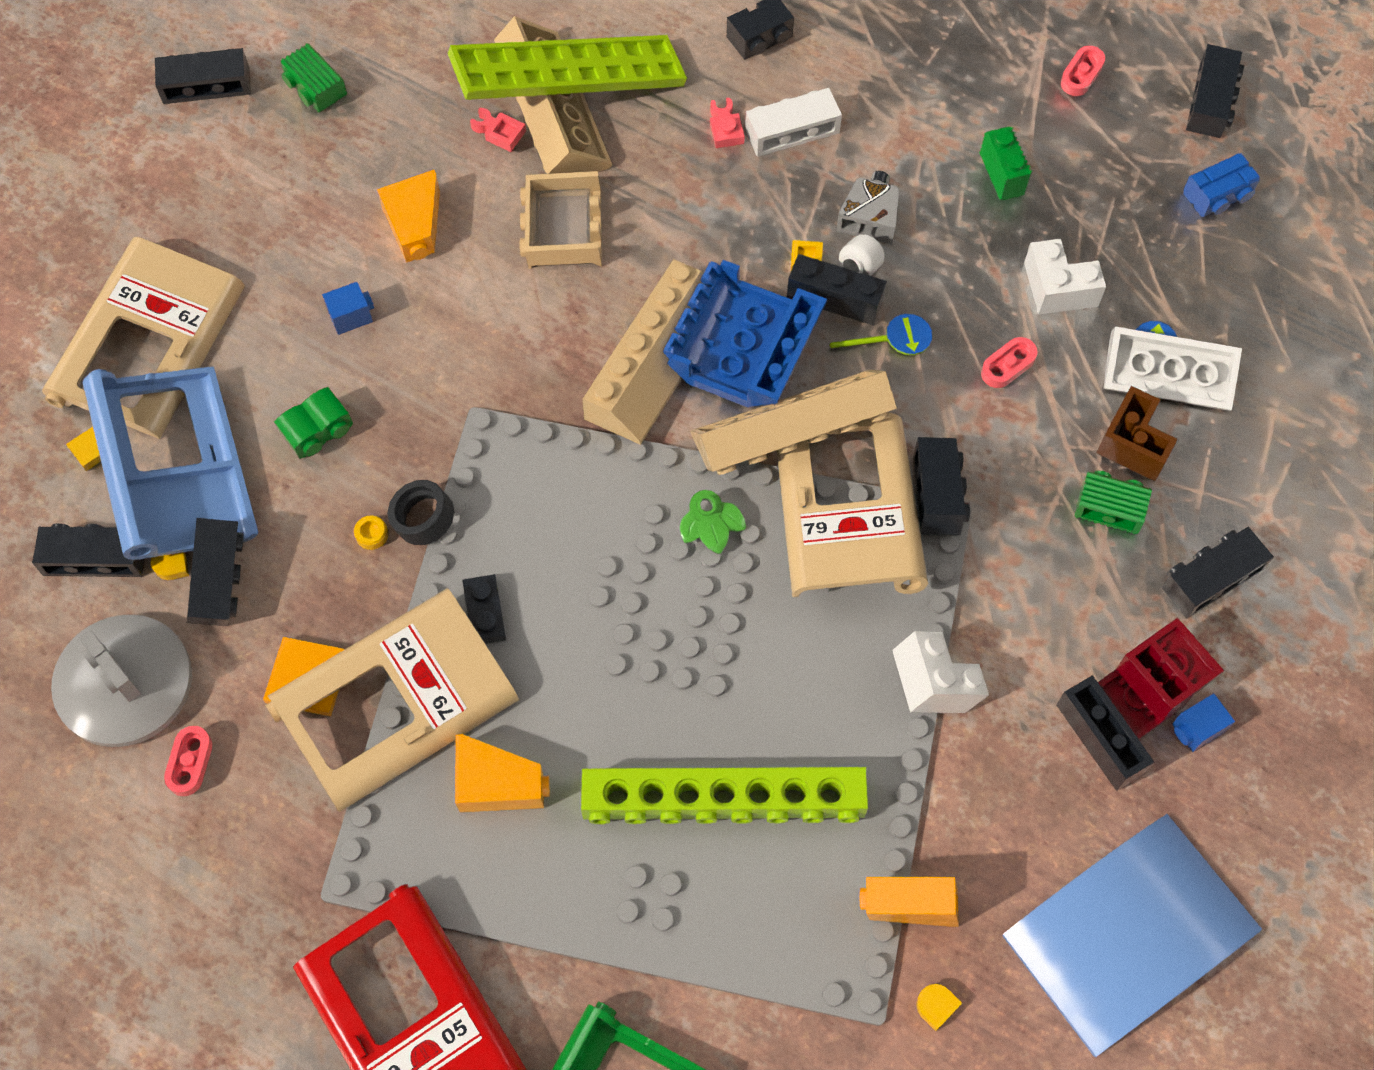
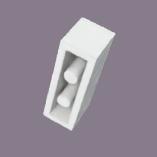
(793, 122)

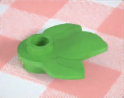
(711, 525)

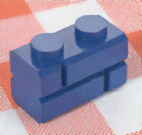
(1221, 185)

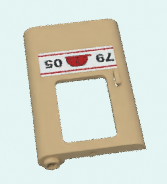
(161, 294)
(856, 539)
(437, 669)

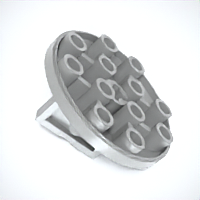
(121, 680)

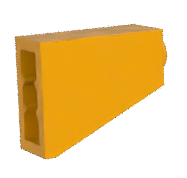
(413, 213)
(496, 779)
(911, 900)

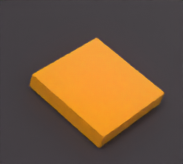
(294, 660)

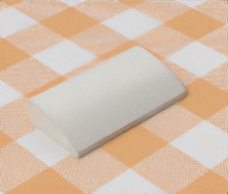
(1172, 368)

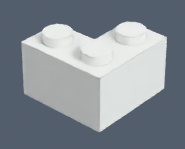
(1060, 285)
(932, 679)

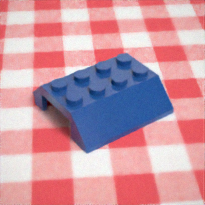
(741, 337)

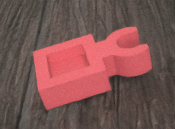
(725, 126)
(500, 131)

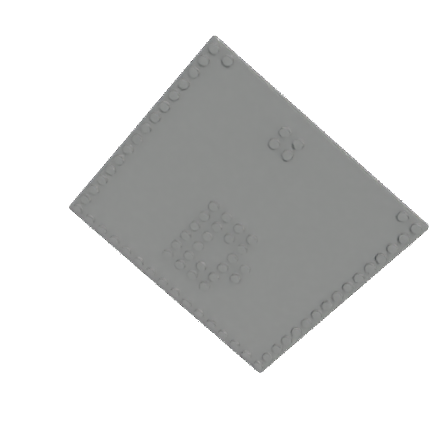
(661, 660)

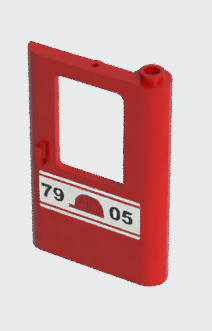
(452, 1037)

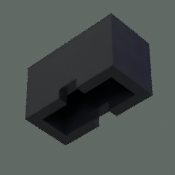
(760, 28)

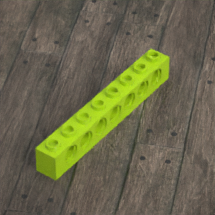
(847, 782)

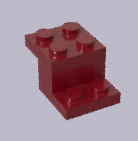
(1159, 677)

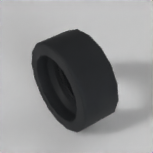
(409, 496)

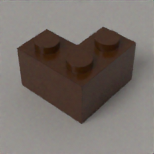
(1133, 441)

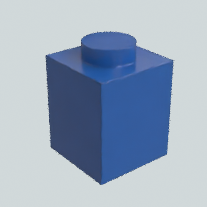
(348, 307)
(1202, 723)

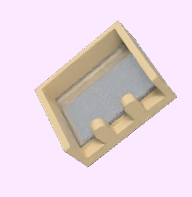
(561, 219)

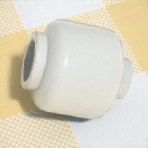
(862, 255)

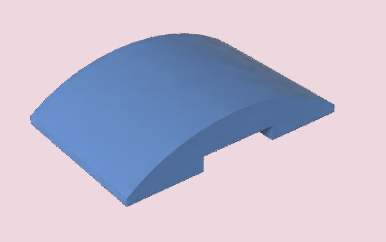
(1131, 934)

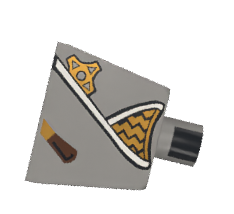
(870, 208)

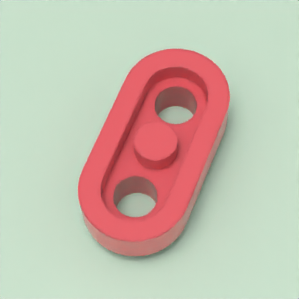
(1079, 75)
(1007, 364)
(188, 762)

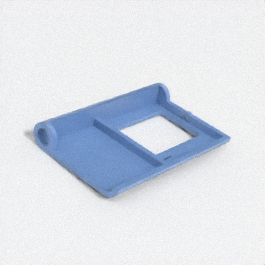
(160, 506)

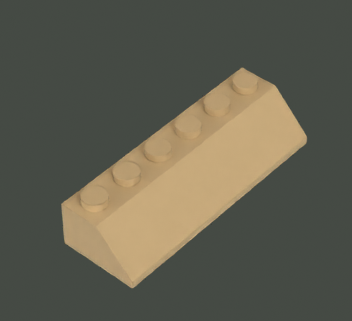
(558, 122)
(636, 376)
(794, 420)

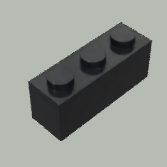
(202, 76)
(1215, 91)
(846, 290)
(940, 486)
(82, 552)
(1216, 571)
(214, 572)
(1104, 733)

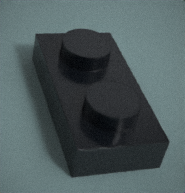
(484, 607)

